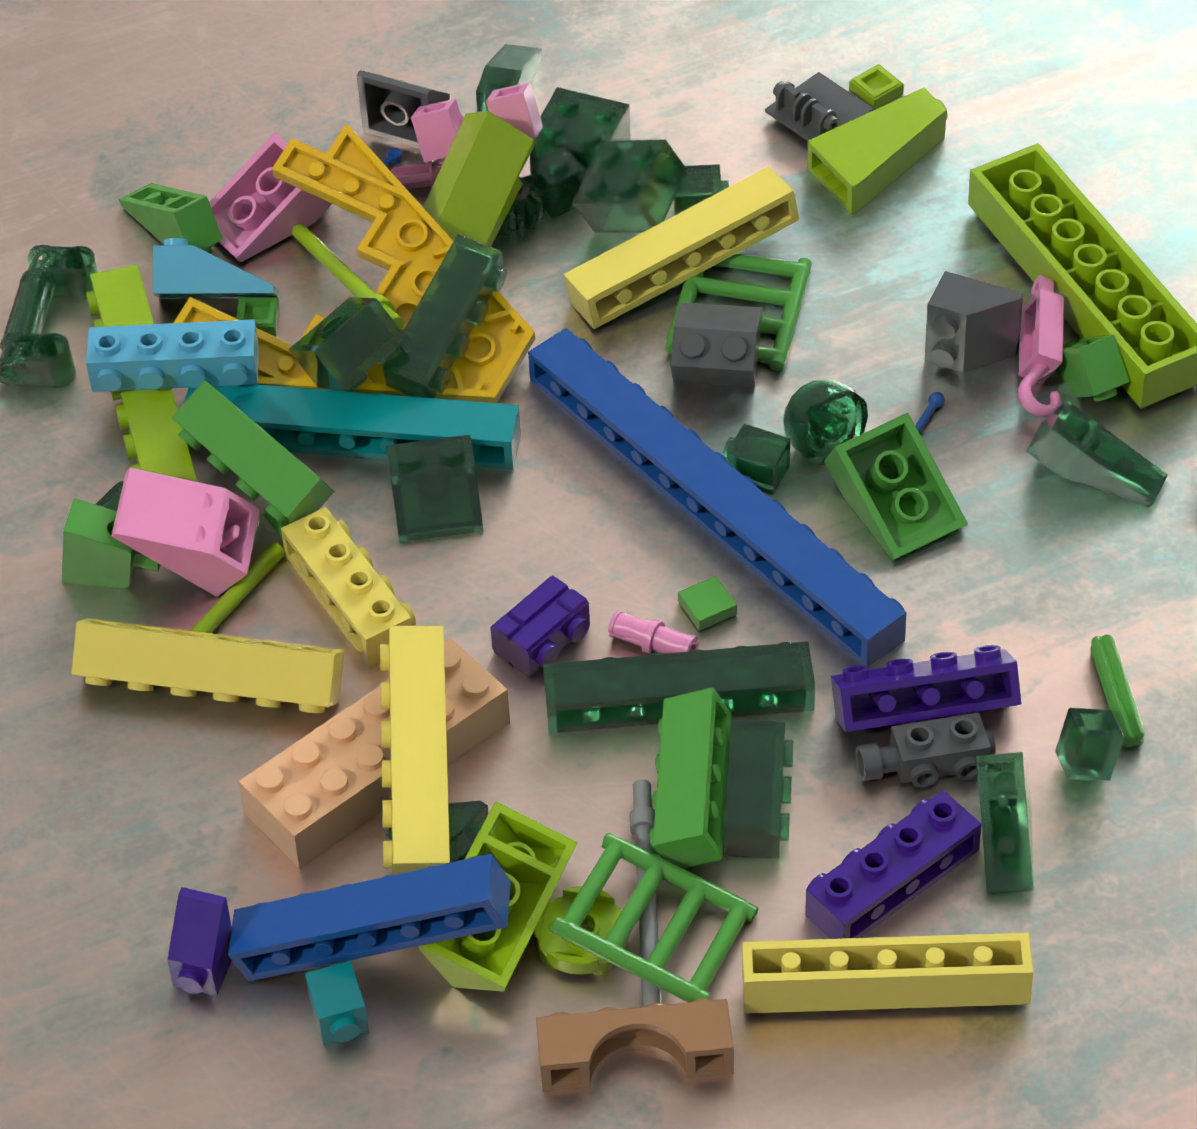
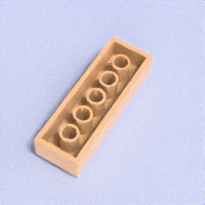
(334, 774)

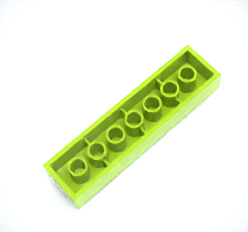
(1104, 283)

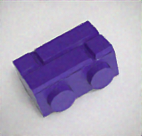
(541, 626)

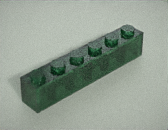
(633, 688)

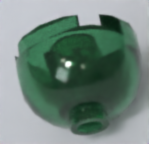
(822, 417)

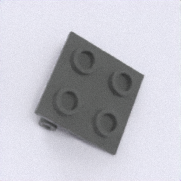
(815, 106)

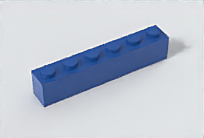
(370, 917)

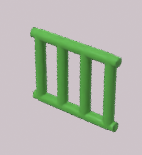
(791, 299)
(654, 968)

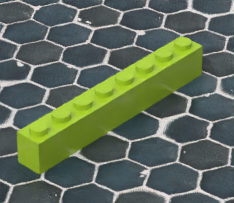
(153, 435)

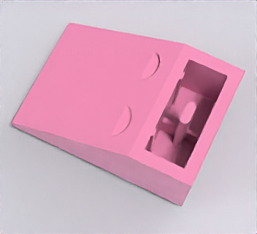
(187, 527)

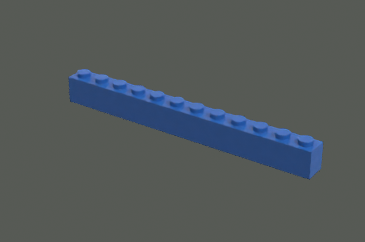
(719, 498)

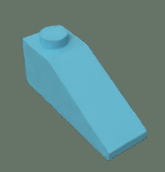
(191, 272)

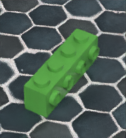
(251, 454)
(691, 779)

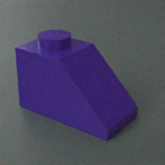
(200, 942)

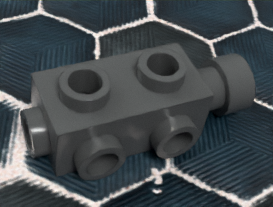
(929, 750)

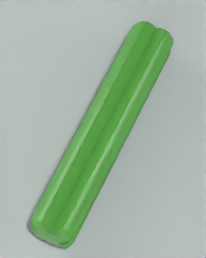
(1117, 689)

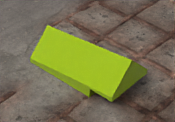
(479, 177)
(534, 863)

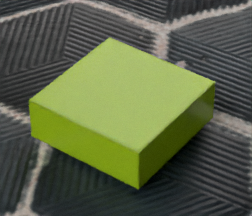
(876, 86)

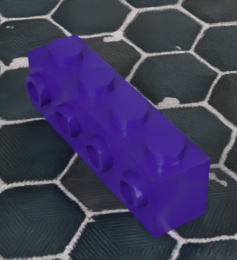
(925, 689)
(893, 868)

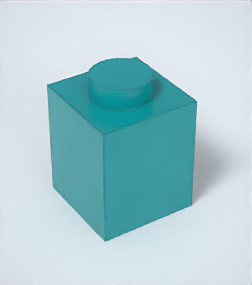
(337, 1003)

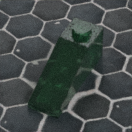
(507, 68)
(1093, 456)
(1006, 822)

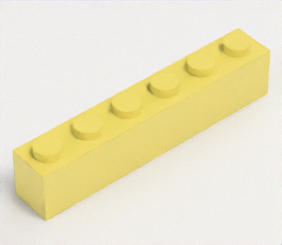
(681, 247)
(207, 663)
(416, 749)
(887, 972)

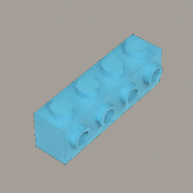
(171, 357)

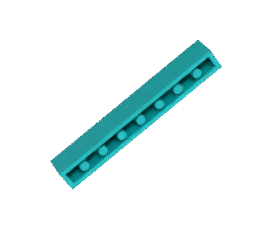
(368, 422)

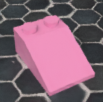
(260, 209)

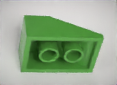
(895, 487)

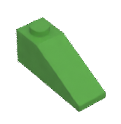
(174, 214)

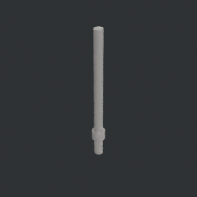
(640, 824)

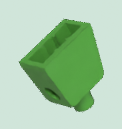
(91, 552)

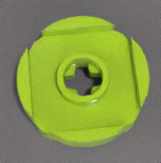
(564, 955)

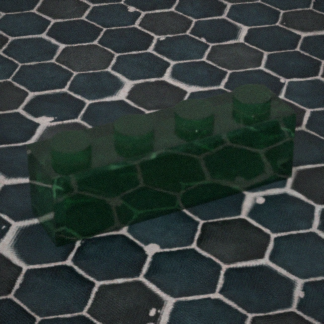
(445, 318)

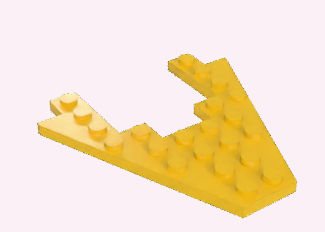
(405, 244)

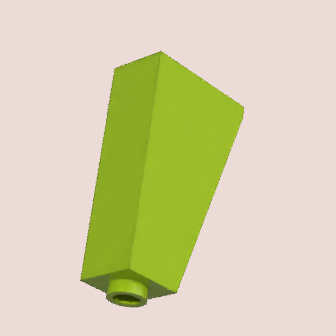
(876, 148)

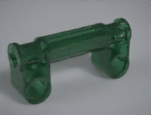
(38, 356)

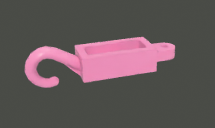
(1040, 344)

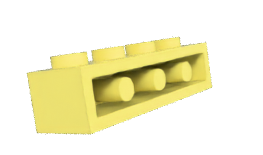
(345, 582)

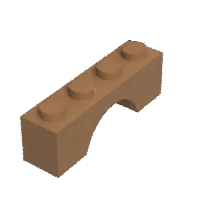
(689, 1034)

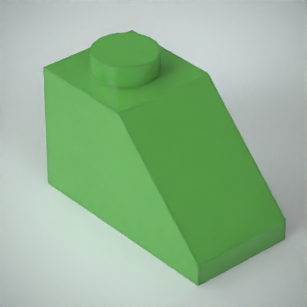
(1093, 367)

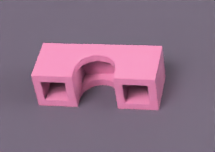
(439, 122)

